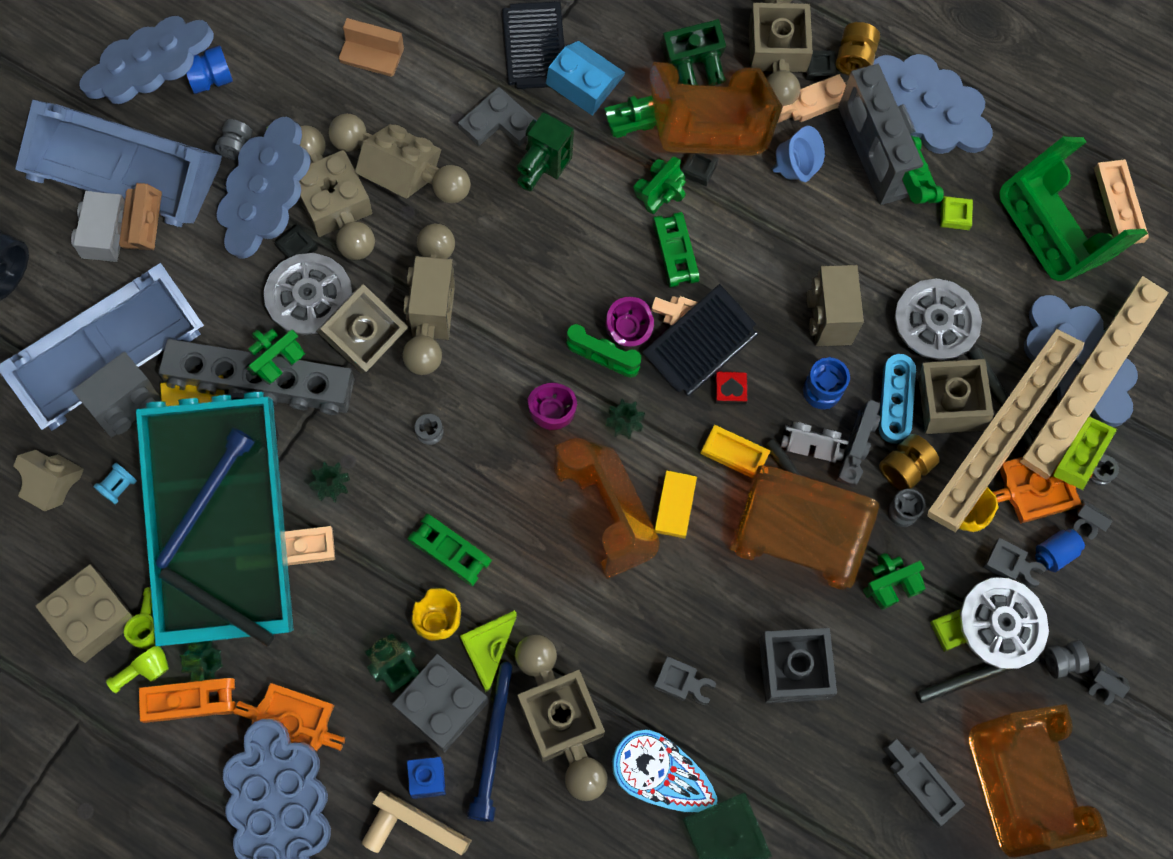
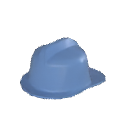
(800, 155)

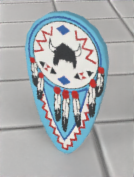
(661, 773)

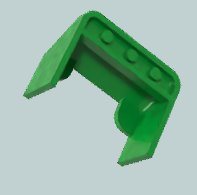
(1047, 223)

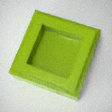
(956, 213)
(949, 630)

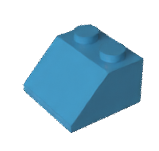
(583, 76)

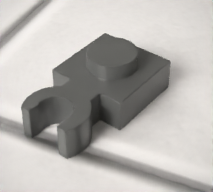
(1010, 562)
(678, 680)

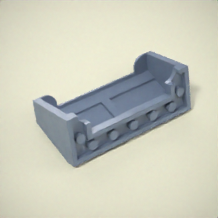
(113, 158)
(129, 320)

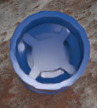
(208, 70)
(826, 383)

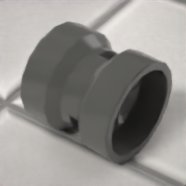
(234, 137)
(910, 502)
(1067, 659)

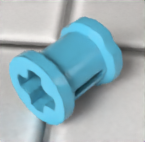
(115, 483)

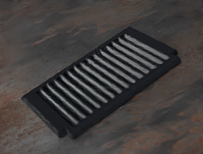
(532, 41)
(702, 341)

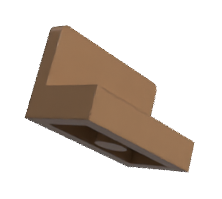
(371, 47)
(140, 217)

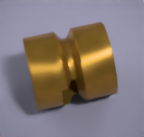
(857, 47)
(912, 460)

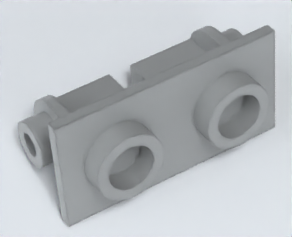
(826, 443)

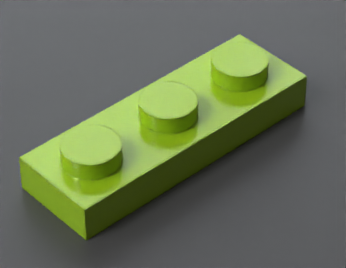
(1085, 453)

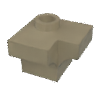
(46, 478)

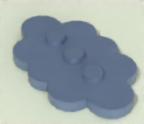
(146, 59)
(938, 104)
(263, 187)
(1087, 326)
(275, 796)

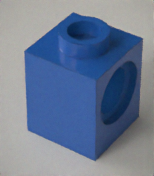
(426, 777)

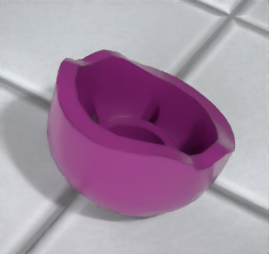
(627, 326)
(551, 411)

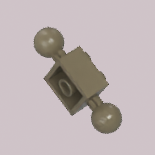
(781, 44)
(398, 159)
(335, 197)
(430, 299)
(585, 776)

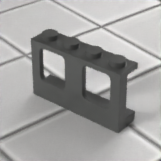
(878, 133)

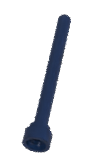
(237, 444)
(482, 805)

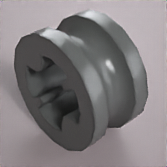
(423, 436)
(1113, 470)

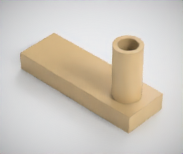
(395, 808)

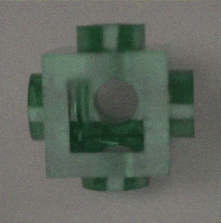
(391, 662)

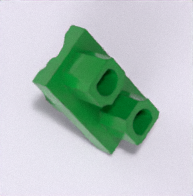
(631, 116)
(665, 185)
(286, 346)
(882, 588)

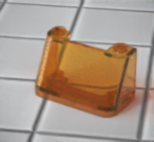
(714, 118)
(805, 524)
(632, 536)
(1029, 782)

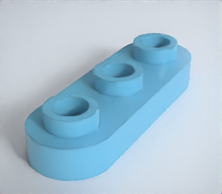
(903, 388)

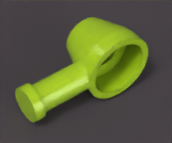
(142, 625)
(149, 664)

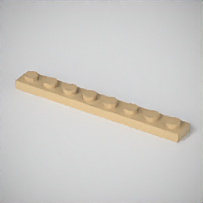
(1093, 378)
(1005, 430)

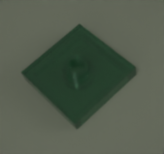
(727, 831)

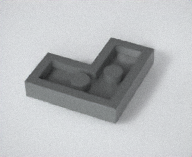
(496, 113)

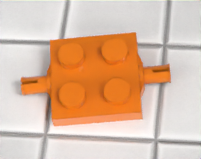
(1032, 494)
(301, 715)

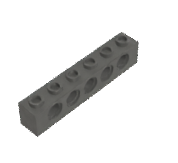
(182, 356)

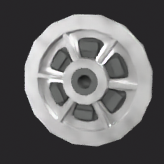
(305, 292)
(938, 319)
(1004, 623)

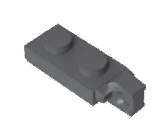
(857, 446)
(923, 783)

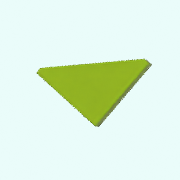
(486, 646)

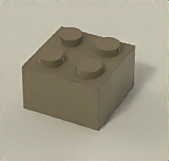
(835, 305)
(362, 329)
(955, 396)
(85, 613)

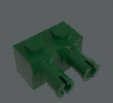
(692, 45)
(548, 150)

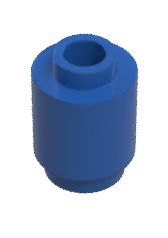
(1059, 549)

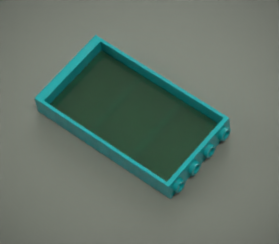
(240, 536)

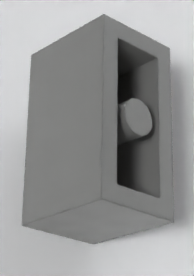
(99, 226)

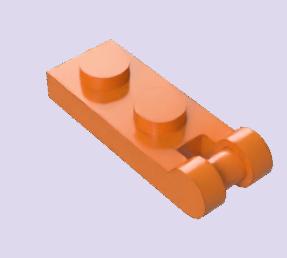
(186, 700)

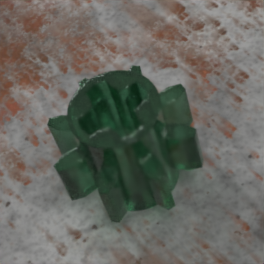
(631, 413)
(321, 481)
(201, 661)

